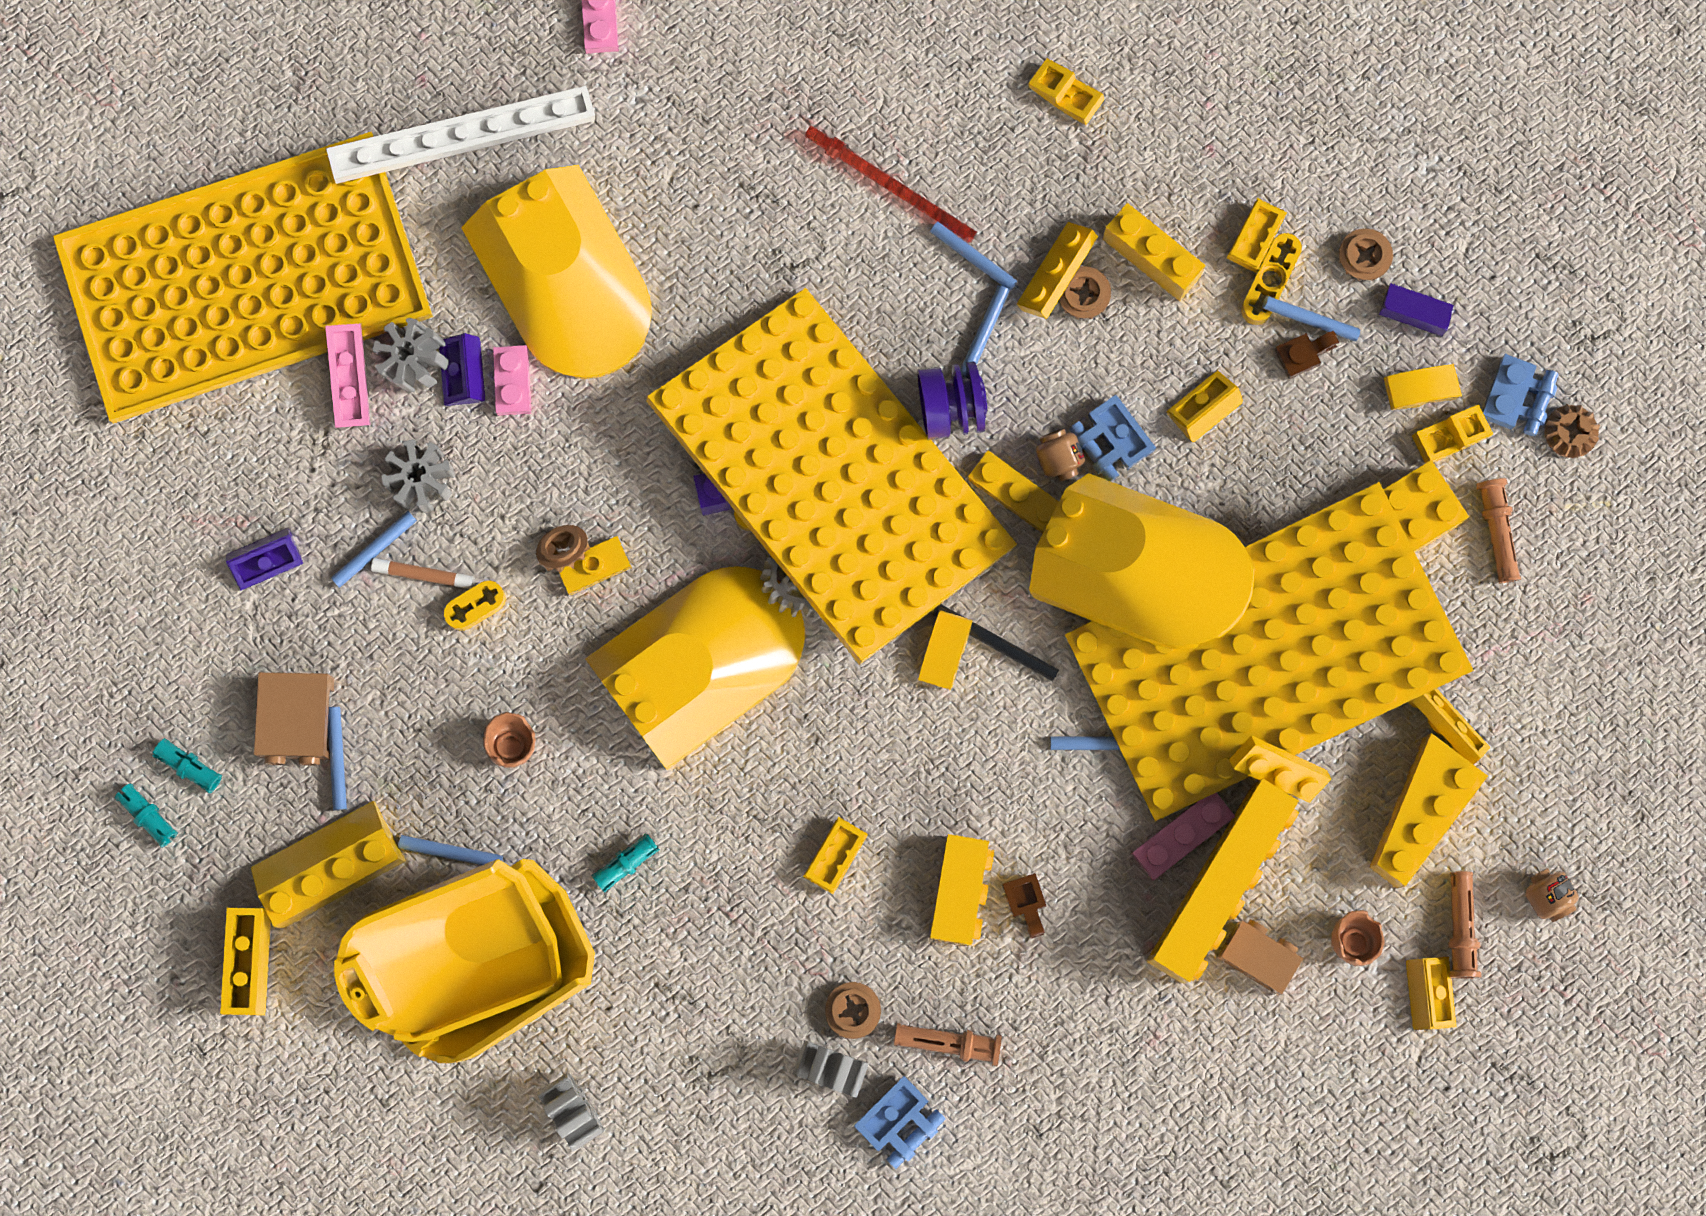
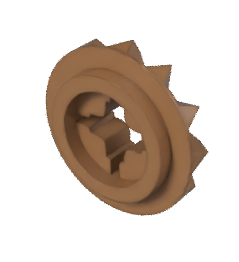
(1364, 240)
(1098, 286)
(1558, 437)
(562, 537)
(837, 1004)

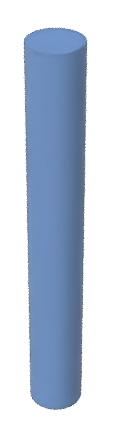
(973, 256)
(1311, 318)
(985, 327)
(373, 549)
(1083, 743)
(336, 759)
(447, 851)

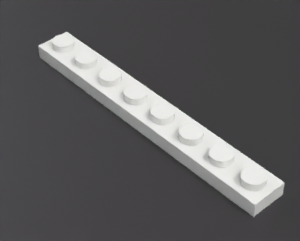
(460, 134)

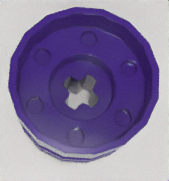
(951, 400)

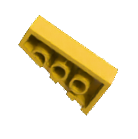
(1430, 801)

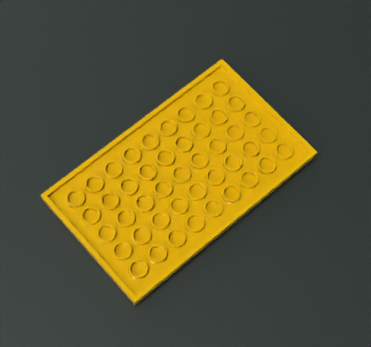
(237, 279)
(831, 474)
(1327, 643)

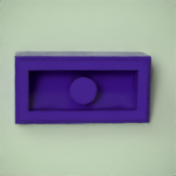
(1416, 310)
(464, 373)
(264, 559)

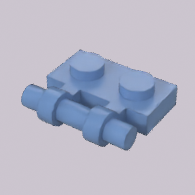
(1509, 391)
(1121, 433)
(892, 1114)

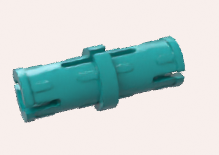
(187, 765)
(146, 815)
(625, 862)

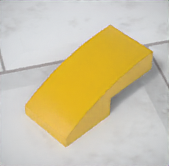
(1065, 92)
(1422, 386)
(1452, 434)
(945, 650)

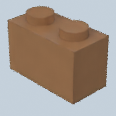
(1260, 956)

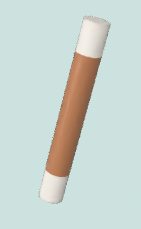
(422, 573)

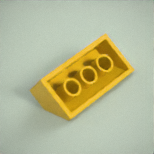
(326, 865)

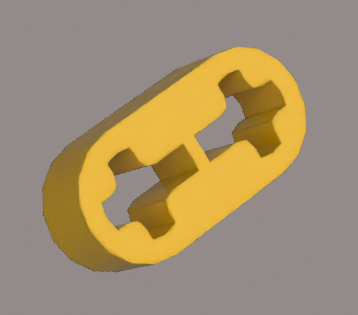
(470, 599)

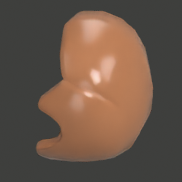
(509, 740)
(1357, 938)

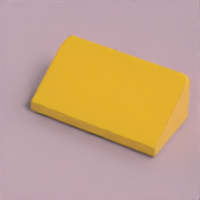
(1205, 406)
(1430, 993)

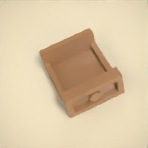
(292, 717)

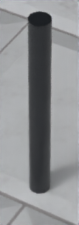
(1007, 648)

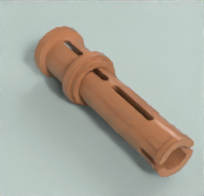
(1497, 514)
(1463, 943)
(966, 1044)

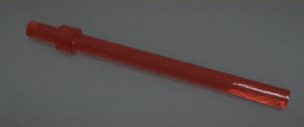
(837, 150)

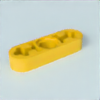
(1272, 254)

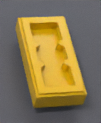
(1256, 235)
(599, 565)
(835, 855)

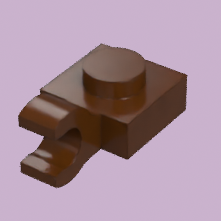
(1302, 355)
(1024, 899)

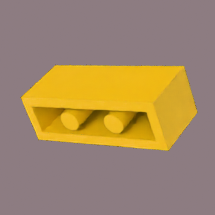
(1153, 251)
(961, 890)
(245, 962)

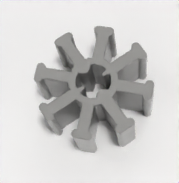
(410, 355)
(428, 482)
(830, 1068)
(570, 1111)

